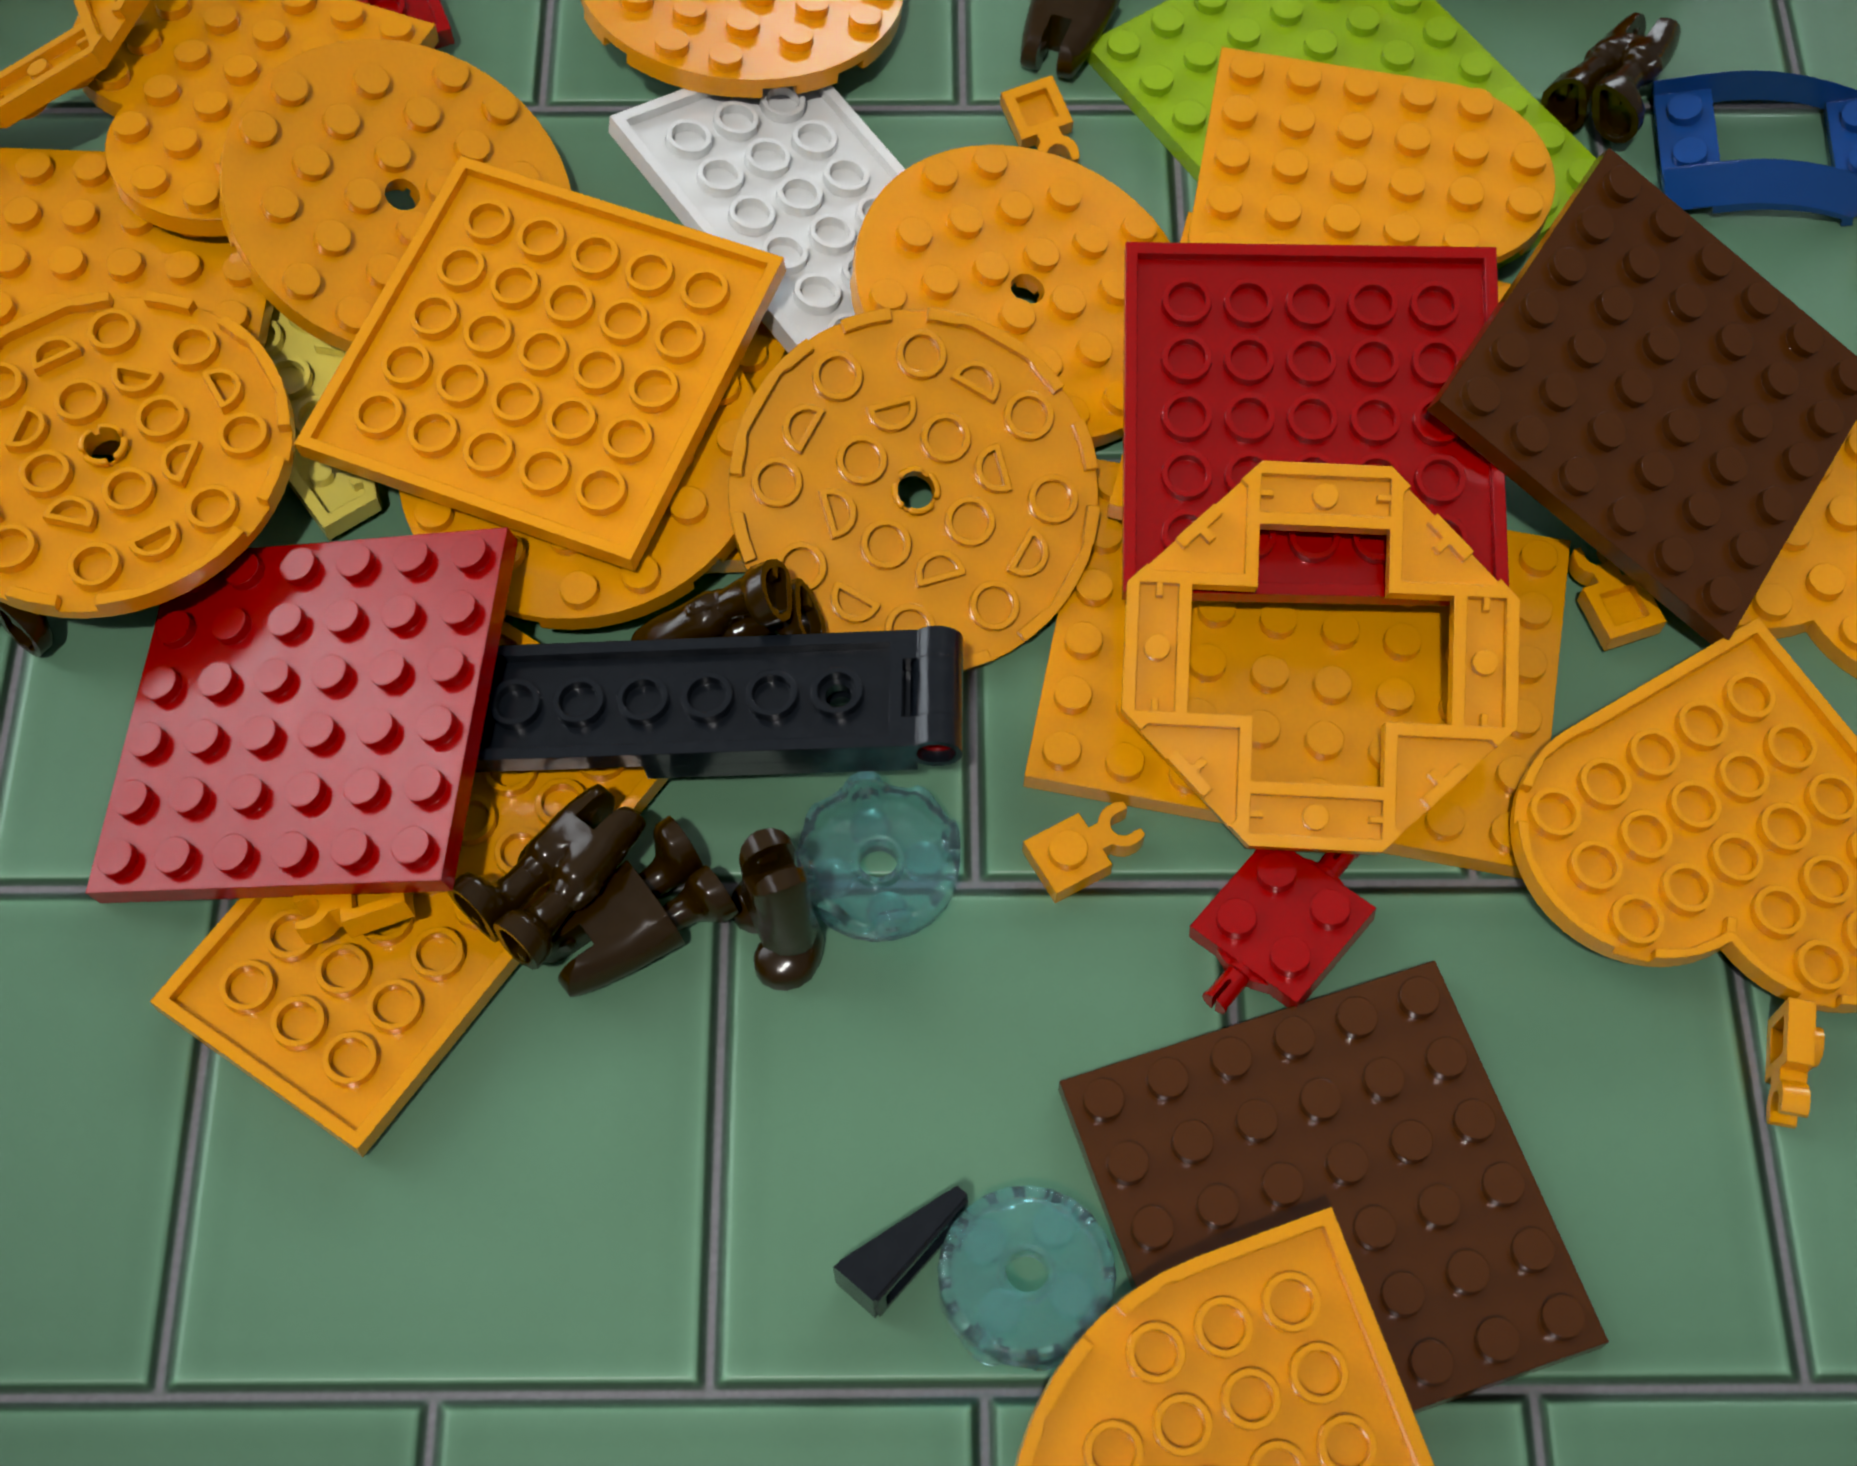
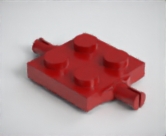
(1280, 926)

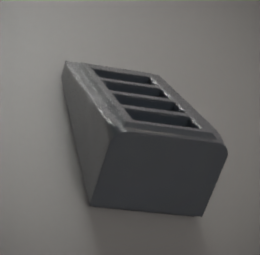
(891, 1261)

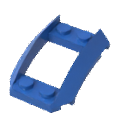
(1691, 156)

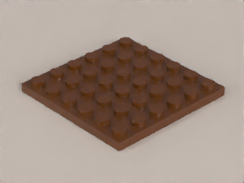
(1656, 397)
(1360, 1110)

